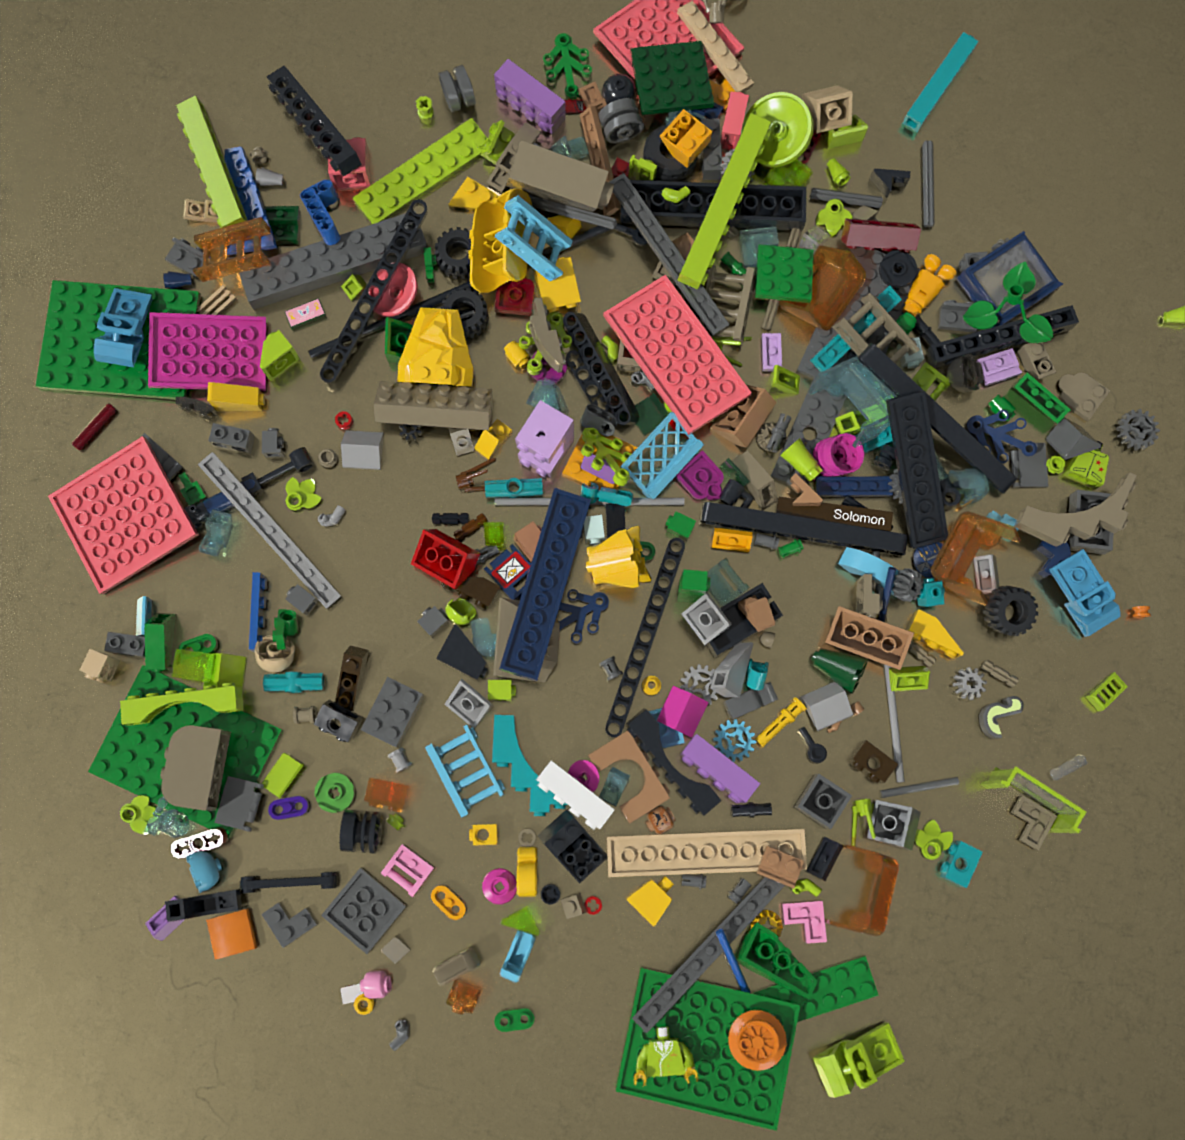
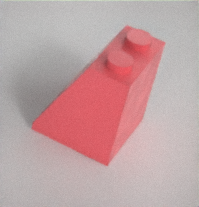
(360, 176)

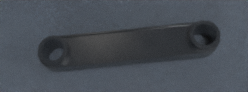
(250, 884)

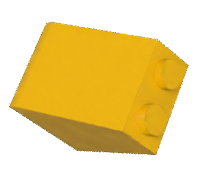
(561, 290)

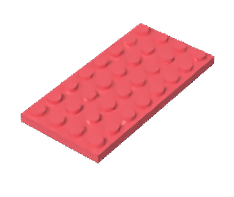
(677, 354)

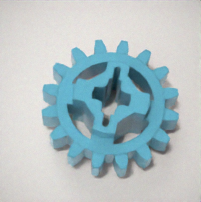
(738, 733)

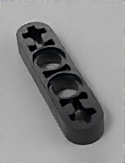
(586, 383)

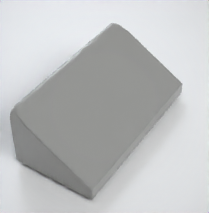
(986, 573)

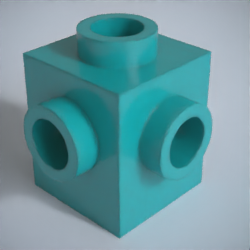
(931, 593)

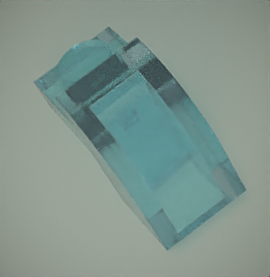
(217, 533)

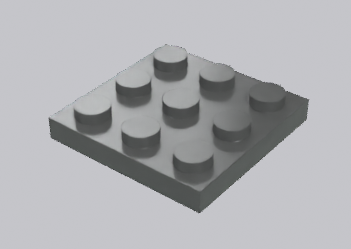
(363, 910)

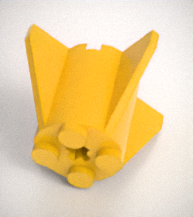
(618, 560)

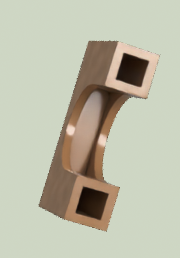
(652, 793)

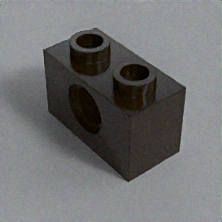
(884, 767)

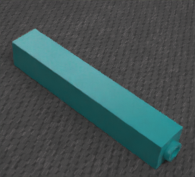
(940, 82)

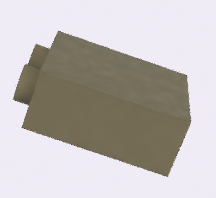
(559, 178)

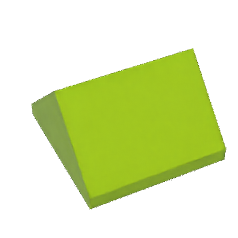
(847, 134)
(228, 669)

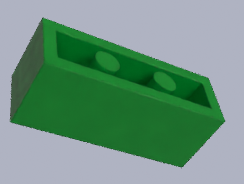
(1041, 398)

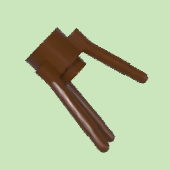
(465, 478)

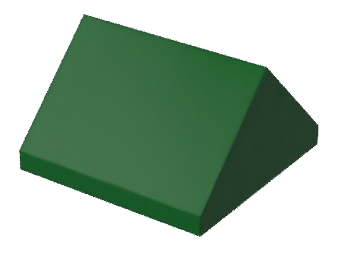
(396, 338)

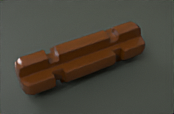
(470, 527)

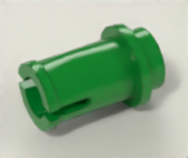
(790, 548)

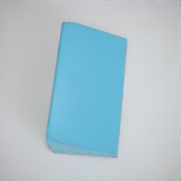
(144, 613)

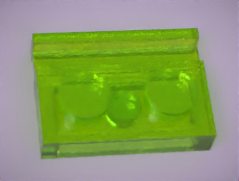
(193, 665)

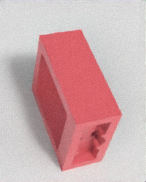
(733, 120)

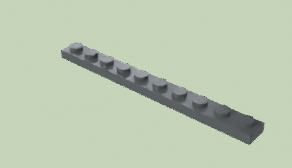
(667, 253)
(706, 954)

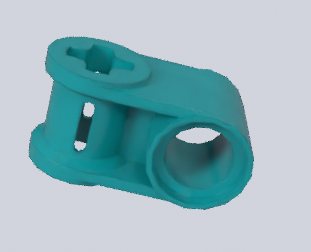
(756, 674)

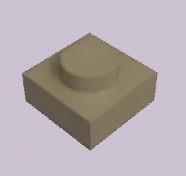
(573, 906)

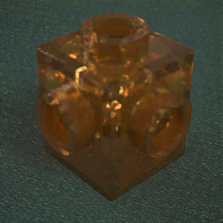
(463, 997)

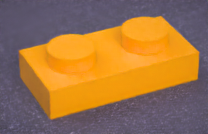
(732, 539)

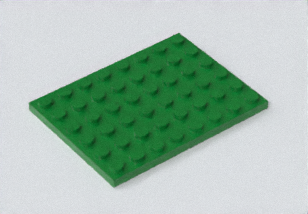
(70, 336)
(135, 753)
(703, 1024)

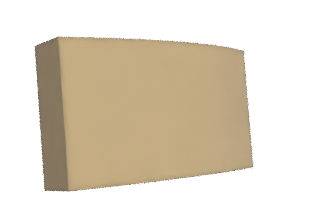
(199, 211)

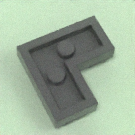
(287, 928)

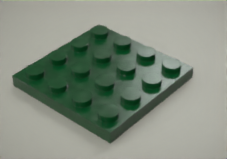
(671, 77)

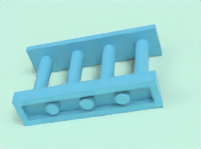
(543, 228)
(455, 787)

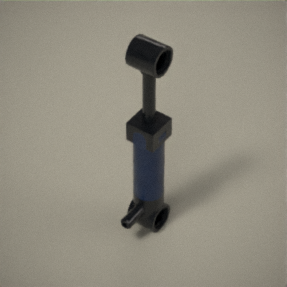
(200, 512)

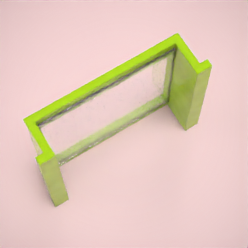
(1067, 814)

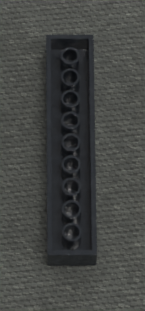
(759, 207)

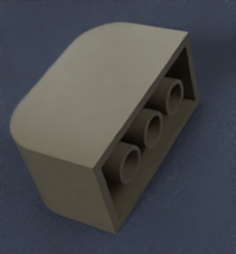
(195, 767)

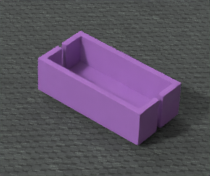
(529, 97)
(719, 769)

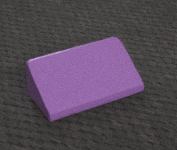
(605, 473)
(159, 926)

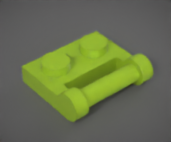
(925, 378)

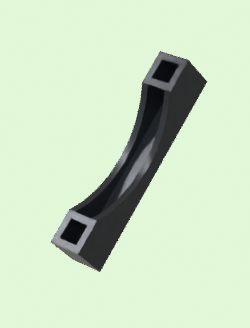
(647, 731)

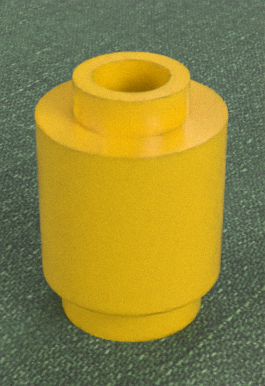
(517, 355)

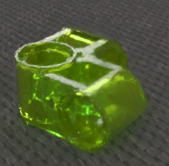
(797, 174)

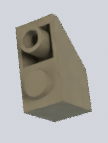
(1036, 360)

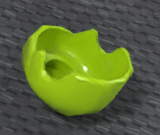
(460, 611)

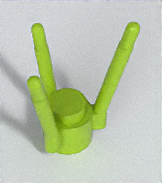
(729, 341)
(864, 808)

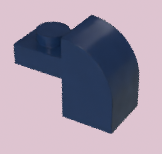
(1055, 556)

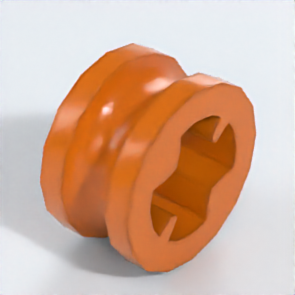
(1141, 611)

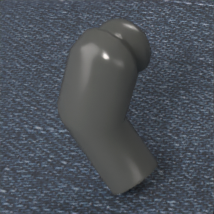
(641, 378)
(402, 1034)

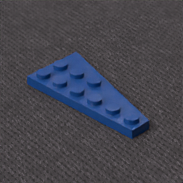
(249, 196)

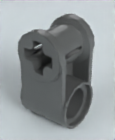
(599, 419)

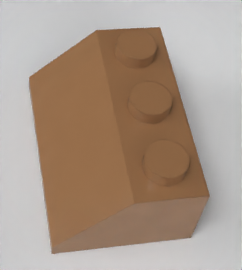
(744, 419)

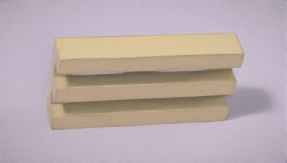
(217, 295)

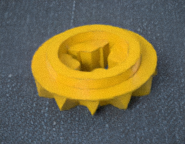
(773, 920)

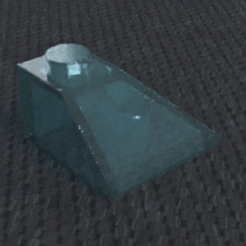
(549, 394)

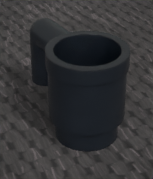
(732, 492)

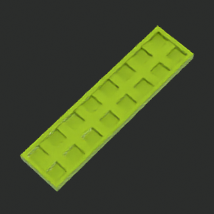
(421, 173)

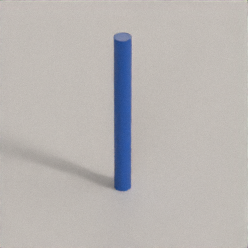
(732, 960)

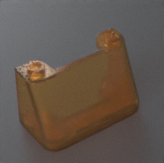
(833, 287)

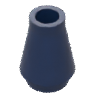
(175, 280)

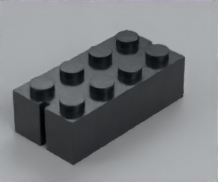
(740, 626)

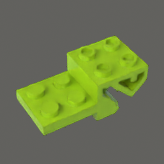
(858, 1061)

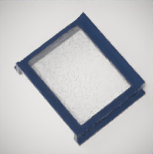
(985, 278)

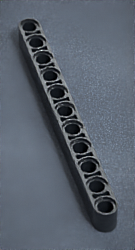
(374, 282)
(941, 422)
(804, 528)
(645, 627)

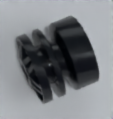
(356, 831)

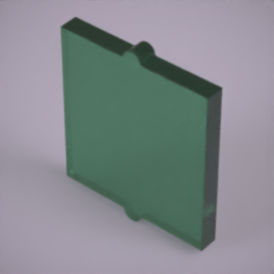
(650, 414)
(734, 472)

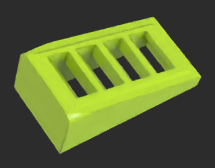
(1096, 702)

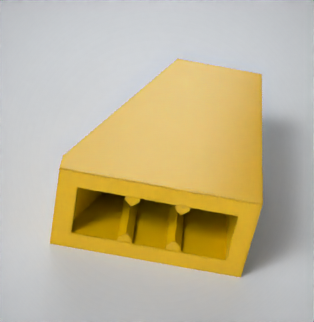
(235, 397)

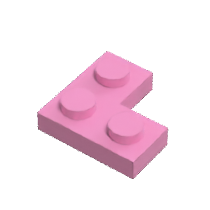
(810, 914)

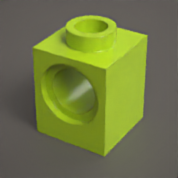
(501, 690)

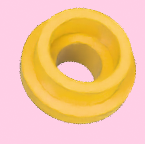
(646, 689)
(363, 1010)

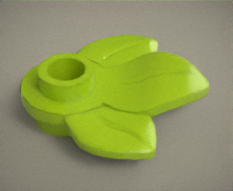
(833, 219)
(304, 492)
(141, 811)
(933, 837)

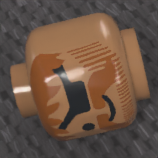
(660, 820)

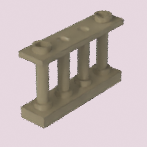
(744, 297)
(857, 341)

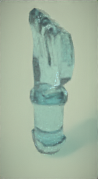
(153, 823)

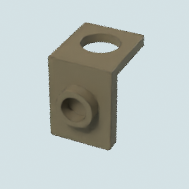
(461, 440)

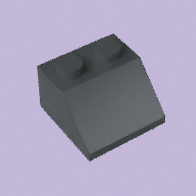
(894, 824)

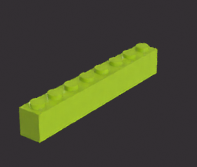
(211, 162)

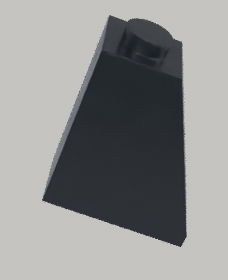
(462, 655)

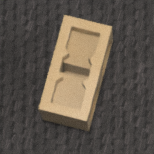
(99, 666)

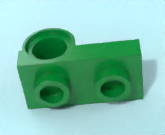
(285, 625)

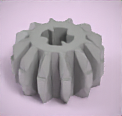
(967, 690)

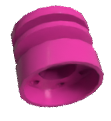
(838, 455)

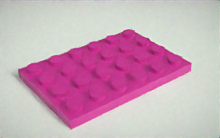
(204, 348)

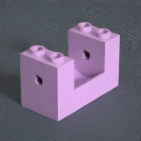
(545, 439)

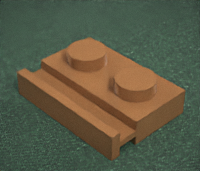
(780, 867)

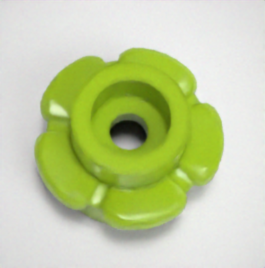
(1055, 460)
(395, 821)

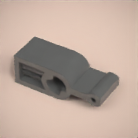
(169, 465)
(750, 701)

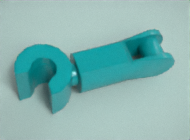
(606, 495)

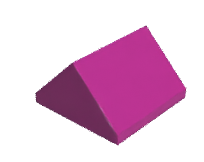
(682, 711)

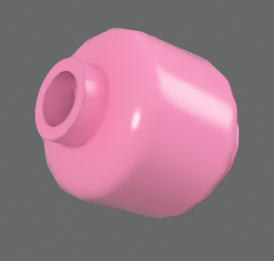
(376, 984)

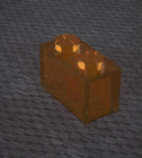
(386, 793)

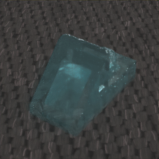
(573, 148)
(614, 786)

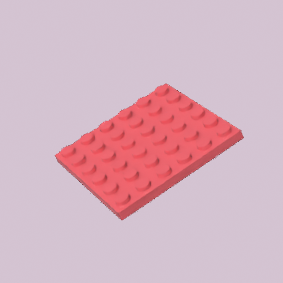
(653, 24)
(123, 515)

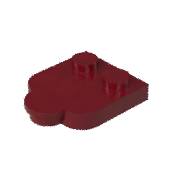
(515, 297)

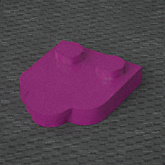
(701, 478)

